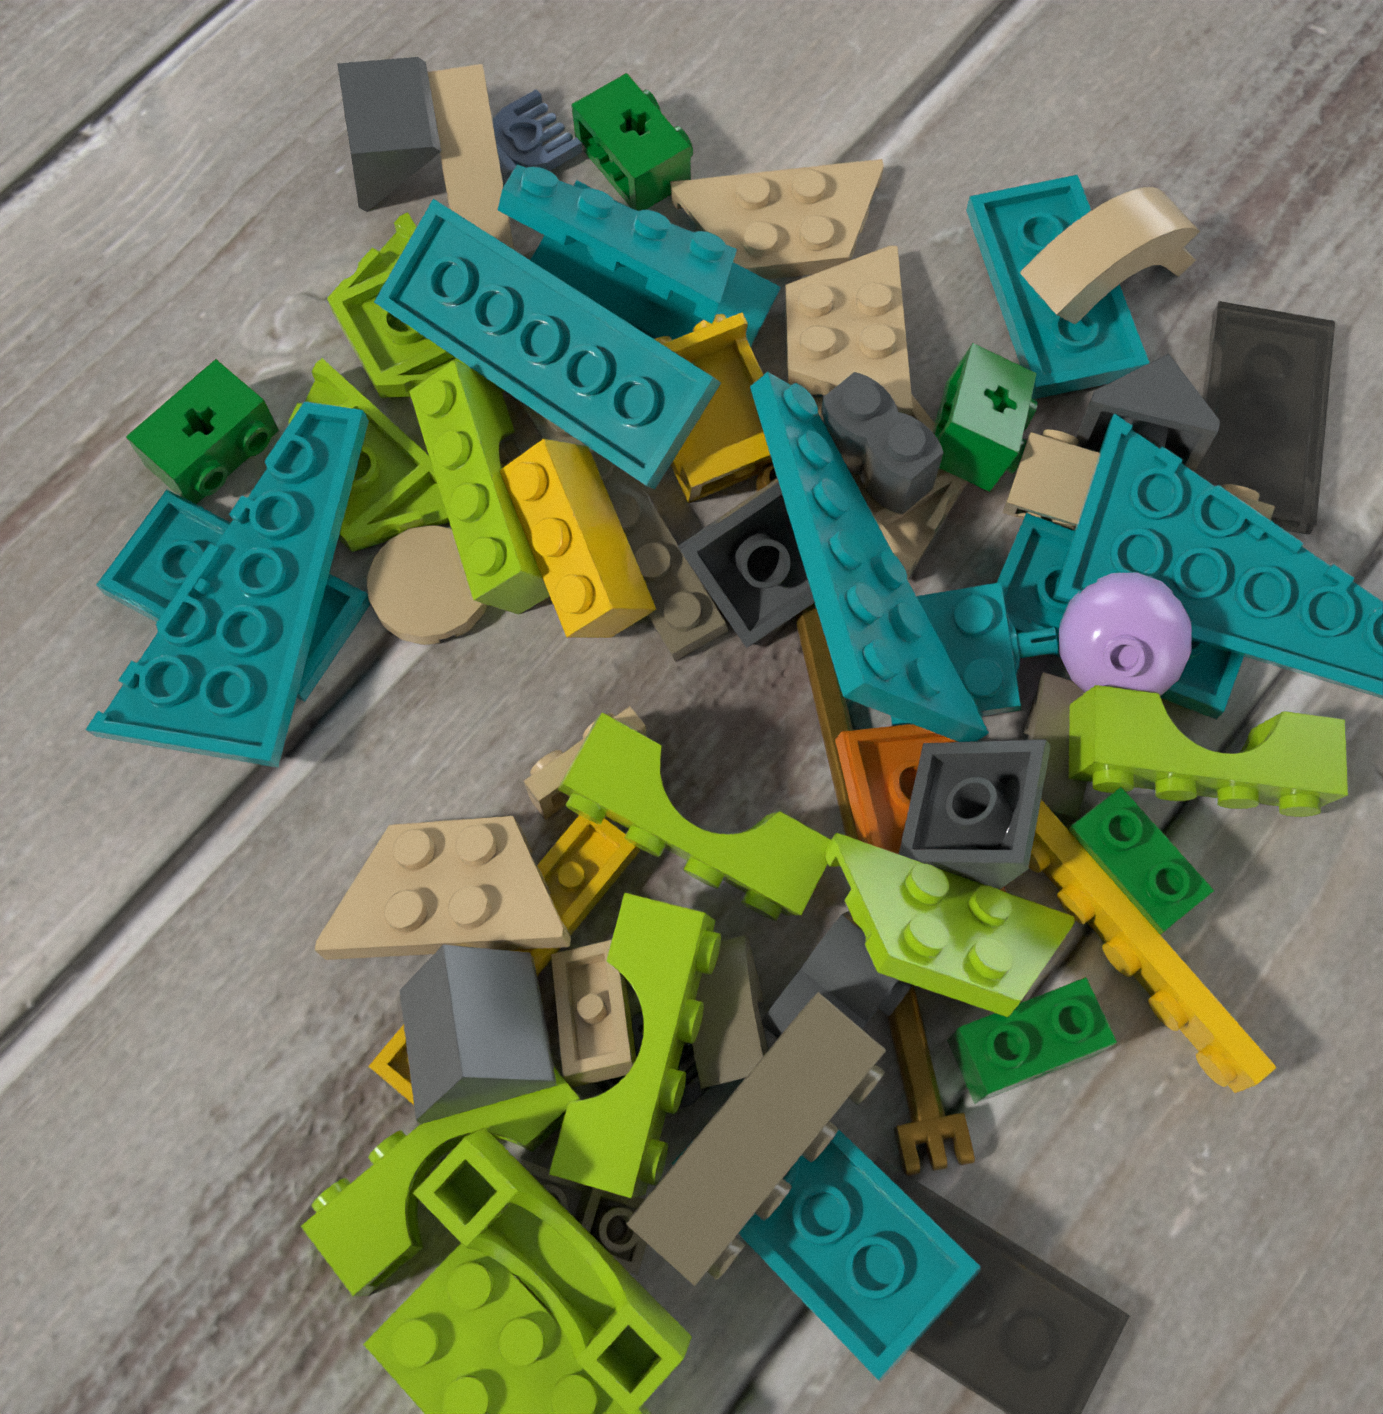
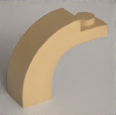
(1107, 248)

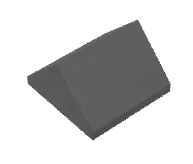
(387, 123)
(1159, 407)
(752, 565)
(976, 808)
(474, 1031)

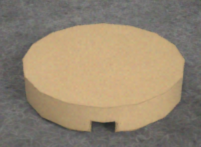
(422, 587)

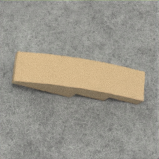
(469, 148)

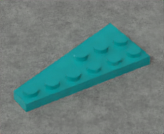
(1229, 565)
(866, 606)
(244, 618)

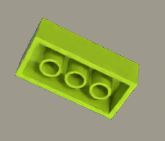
(484, 1346)

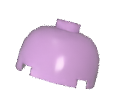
(1125, 635)

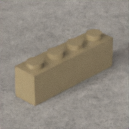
(756, 1139)

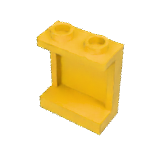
(728, 436)

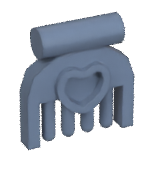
(521, 136)

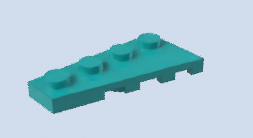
(620, 236)

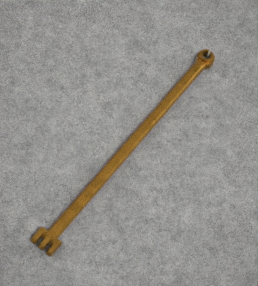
(905, 1023)

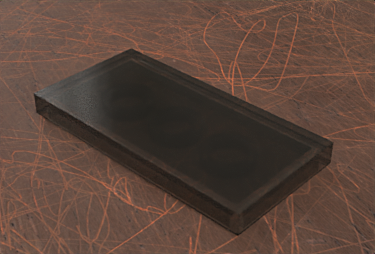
(1271, 396)
(1020, 1326)

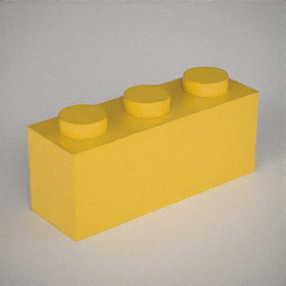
(577, 540)

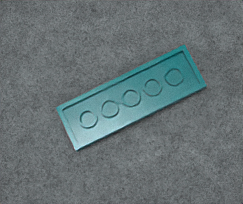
(547, 344)

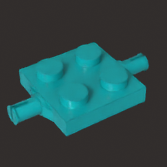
(984, 644)

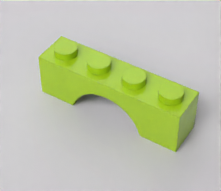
(462, 429)
(1131, 742)
(621, 779)
(616, 1135)
(372, 1223)
(605, 1313)

